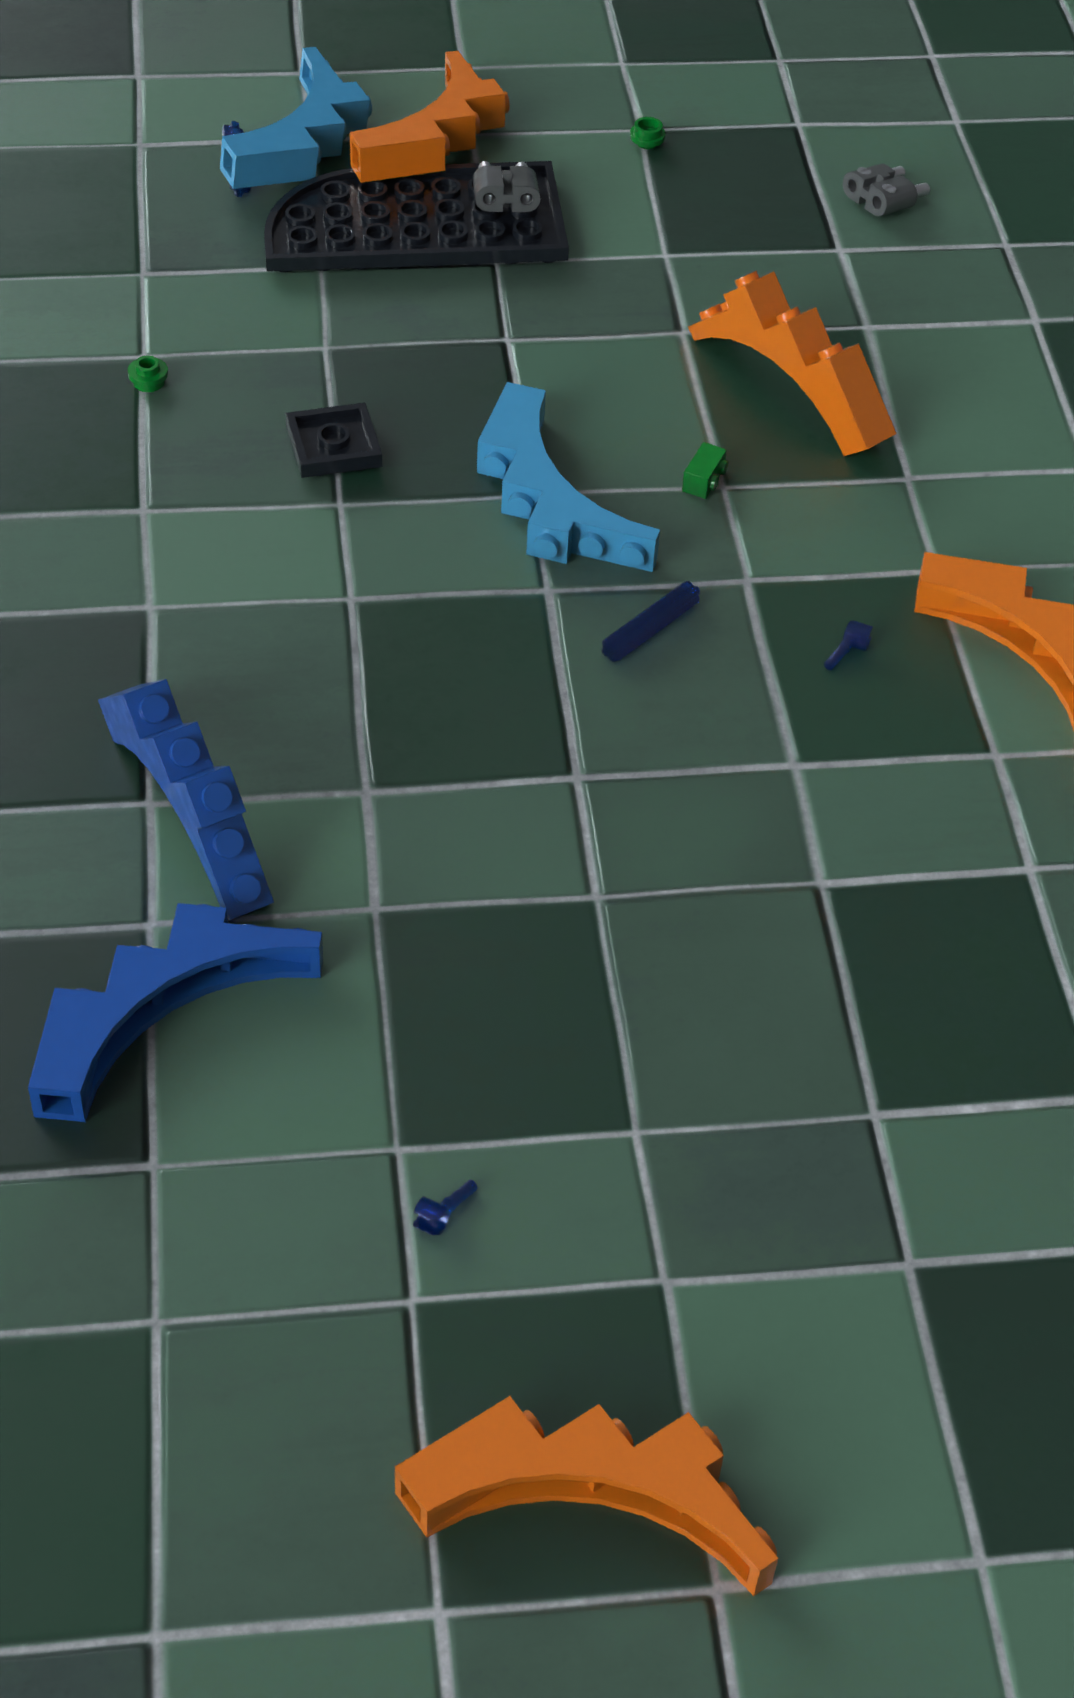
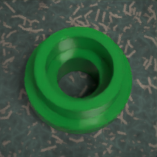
(647, 132)
(148, 373)

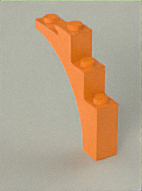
(425, 138)
(799, 344)
(1001, 606)
(591, 1460)

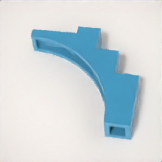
(296, 143)
(533, 489)

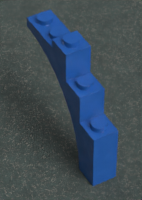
(201, 794)
(203, 955)

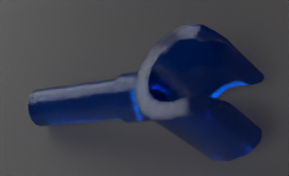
(856, 636)
(434, 1215)

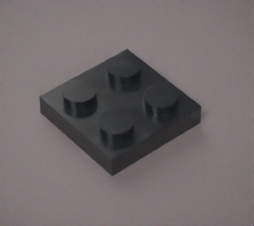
(333, 440)

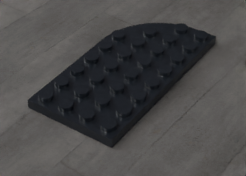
(409, 223)

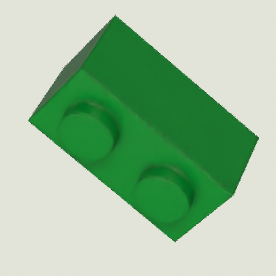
(704, 470)

